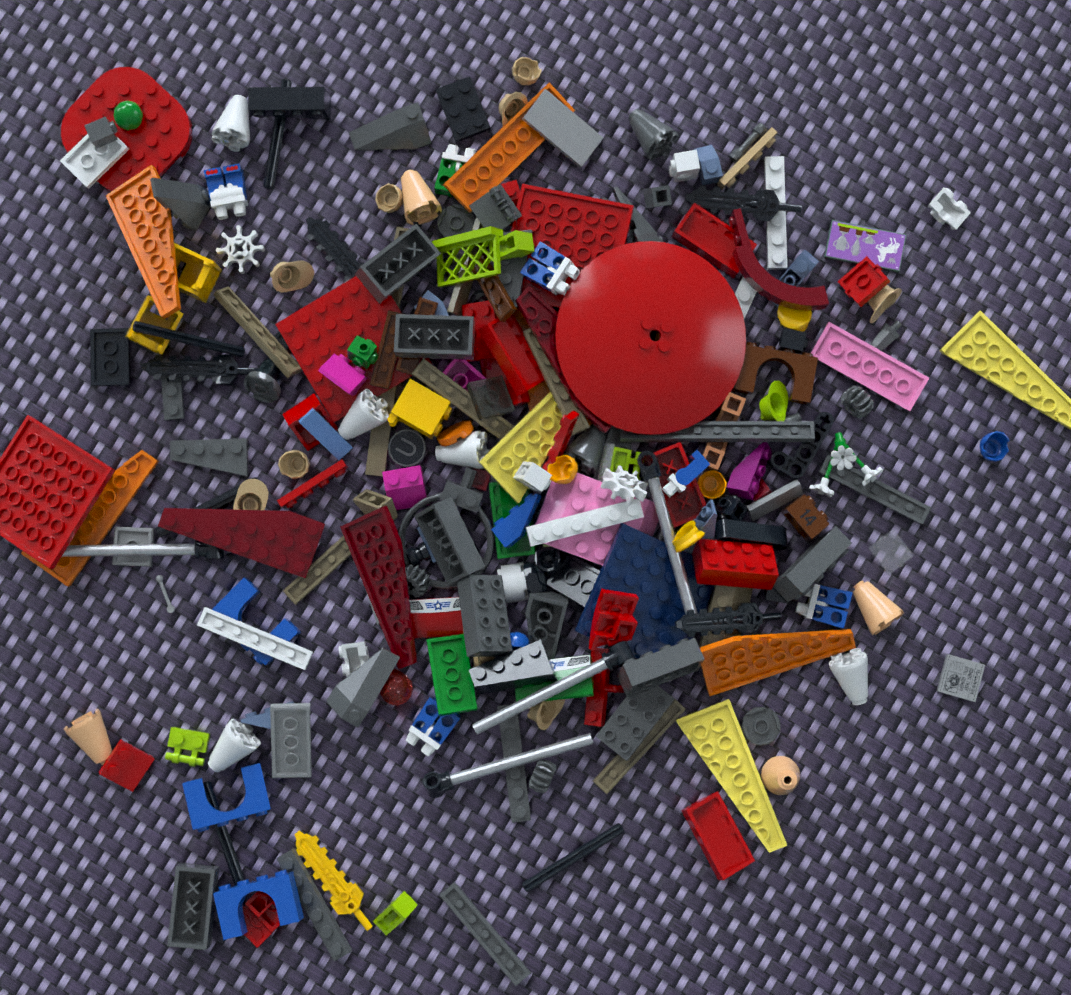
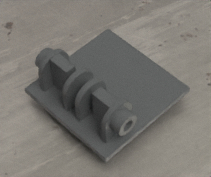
(495, 208)

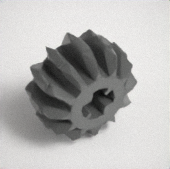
(857, 402)
(417, 581)
(542, 776)

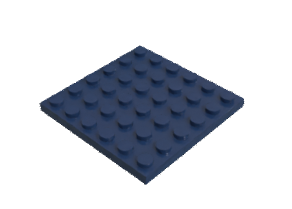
(643, 568)

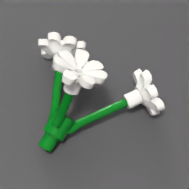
(842, 456)

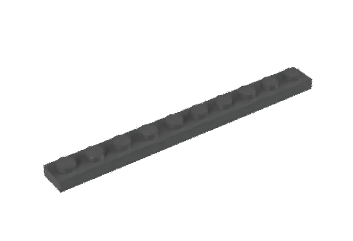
(733, 432)

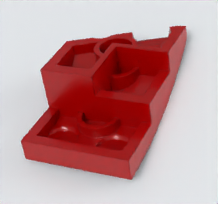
(613, 618)
(260, 918)

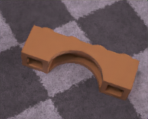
(729, 411)

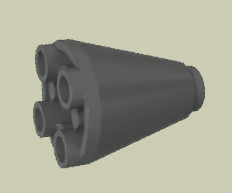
(652, 134)
(587, 450)

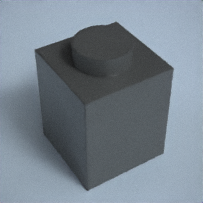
(101, 132)
(657, 196)

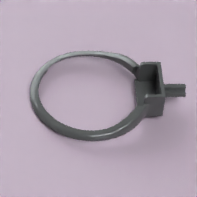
(464, 497)

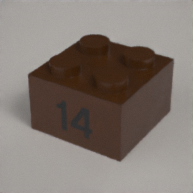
(806, 517)

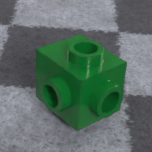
(362, 352)

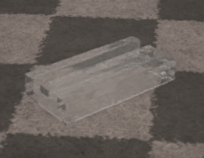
(606, 459)

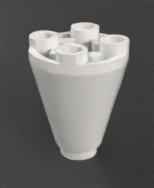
(233, 125)
(364, 415)
(465, 452)
(852, 674)
(233, 745)

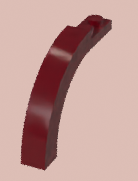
(764, 283)

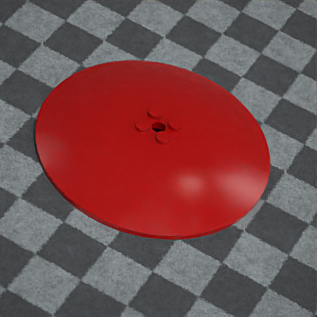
(608, 344)

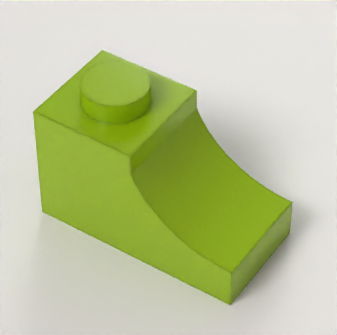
(515, 245)
(395, 913)

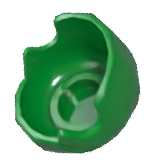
(128, 115)

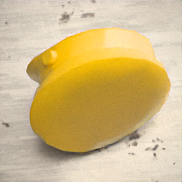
(793, 318)
(687, 536)

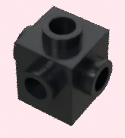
(730, 508)

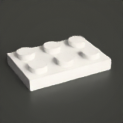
(91, 162)

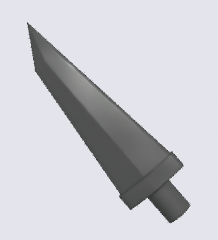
(886, 336)

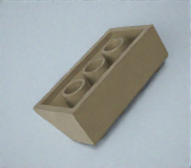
(725, 597)

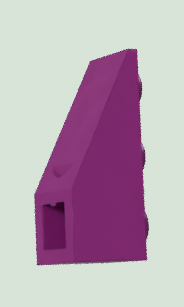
(747, 475)

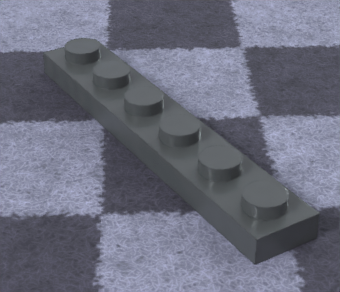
(878, 492)
(515, 776)
(315, 906)
(485, 933)

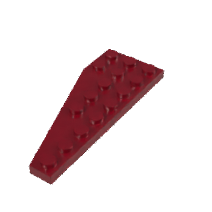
(542, 322)
(266, 536)
(381, 566)

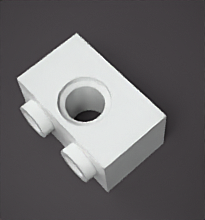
(684, 166)
(533, 476)

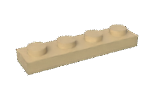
(753, 154)

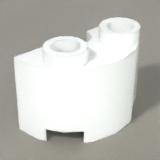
(948, 210)
(514, 582)
(354, 655)

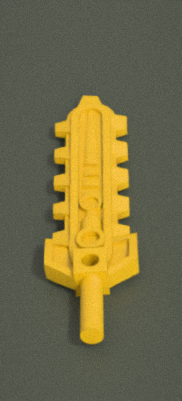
(345, 896)

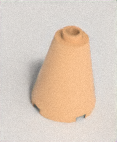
(418, 199)
(875, 607)
(91, 736)
(774, 773)

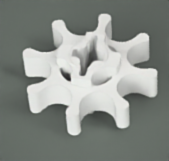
(236, 256)
(624, 485)

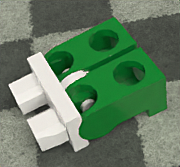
(449, 165)

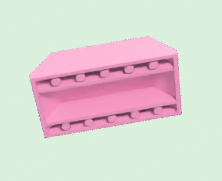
(585, 495)

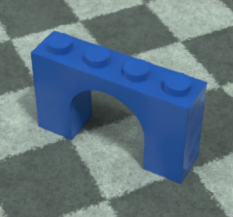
(233, 606)
(204, 815)
(280, 888)

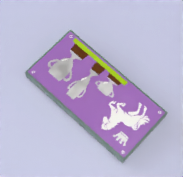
(854, 242)

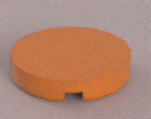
(452, 433)

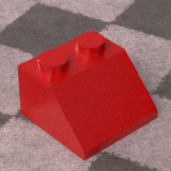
(294, 414)

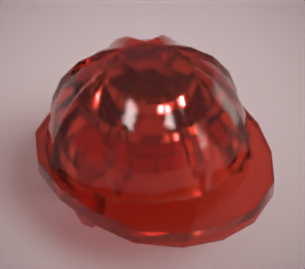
(397, 688)

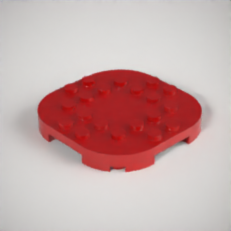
(156, 142)

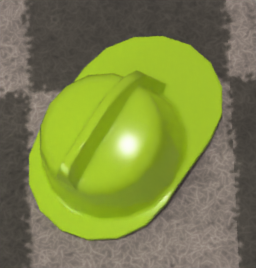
(775, 403)

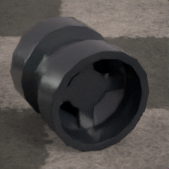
(418, 553)

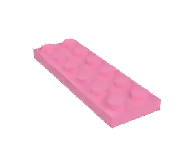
(869, 366)

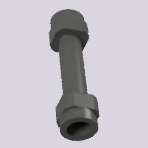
(758, 131)

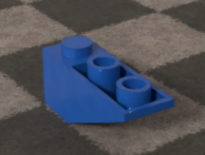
(514, 525)

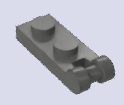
(173, 399)

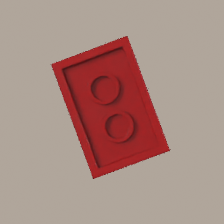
(483, 314)

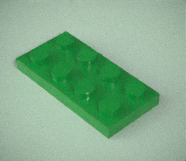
(451, 675)

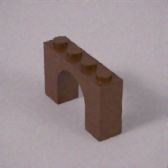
(800, 366)

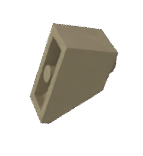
(370, 501)

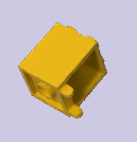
(198, 275)
(144, 315)
(420, 410)

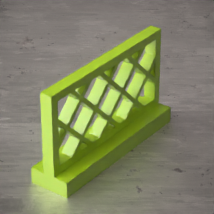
(463, 241)

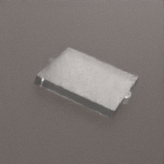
(890, 551)

